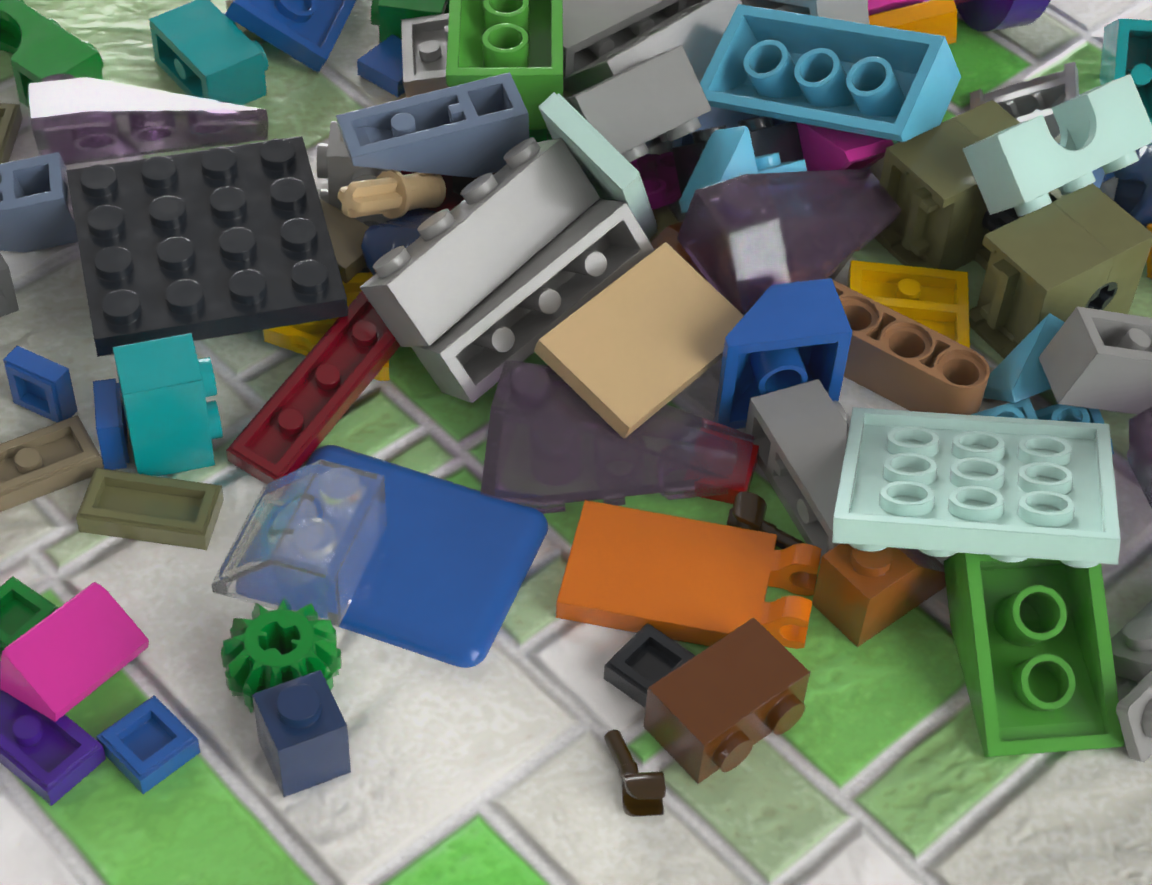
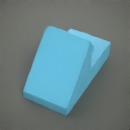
(730, 155)

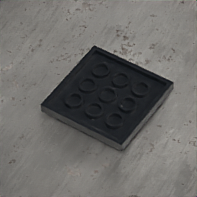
(204, 244)

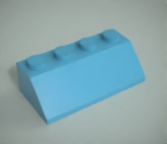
(832, 73)

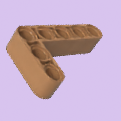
(910, 360)

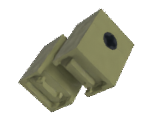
(1036, 264)

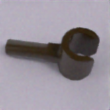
(750, 513)
(640, 791)

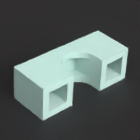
(1027, 163)

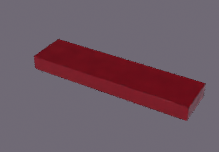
(315, 395)

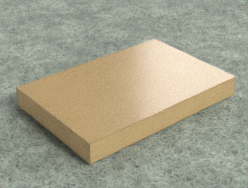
(641, 339)

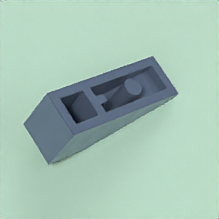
(441, 131)
(35, 204)

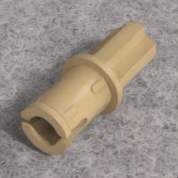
(392, 194)

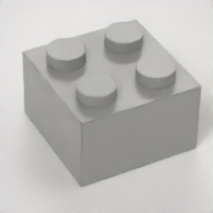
(645, 102)

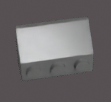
(695, 28)

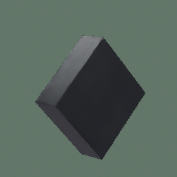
(643, 662)

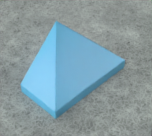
(1021, 372)

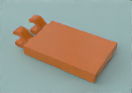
(683, 577)

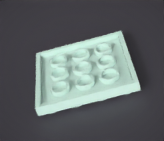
(978, 487)

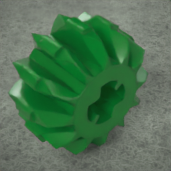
(278, 649)

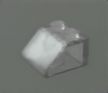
(307, 540)

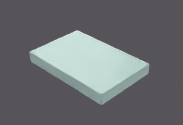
(603, 165)

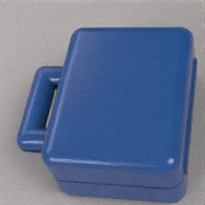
(442, 563)

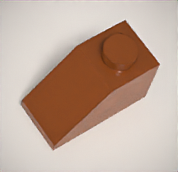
(873, 589)

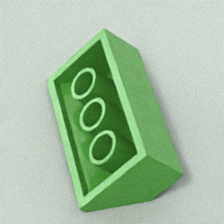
(508, 37)

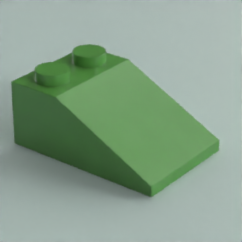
(1034, 654)

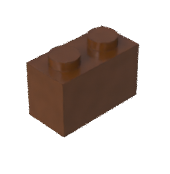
(726, 701)

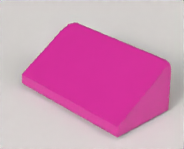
(70, 653)

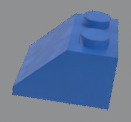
(783, 341)

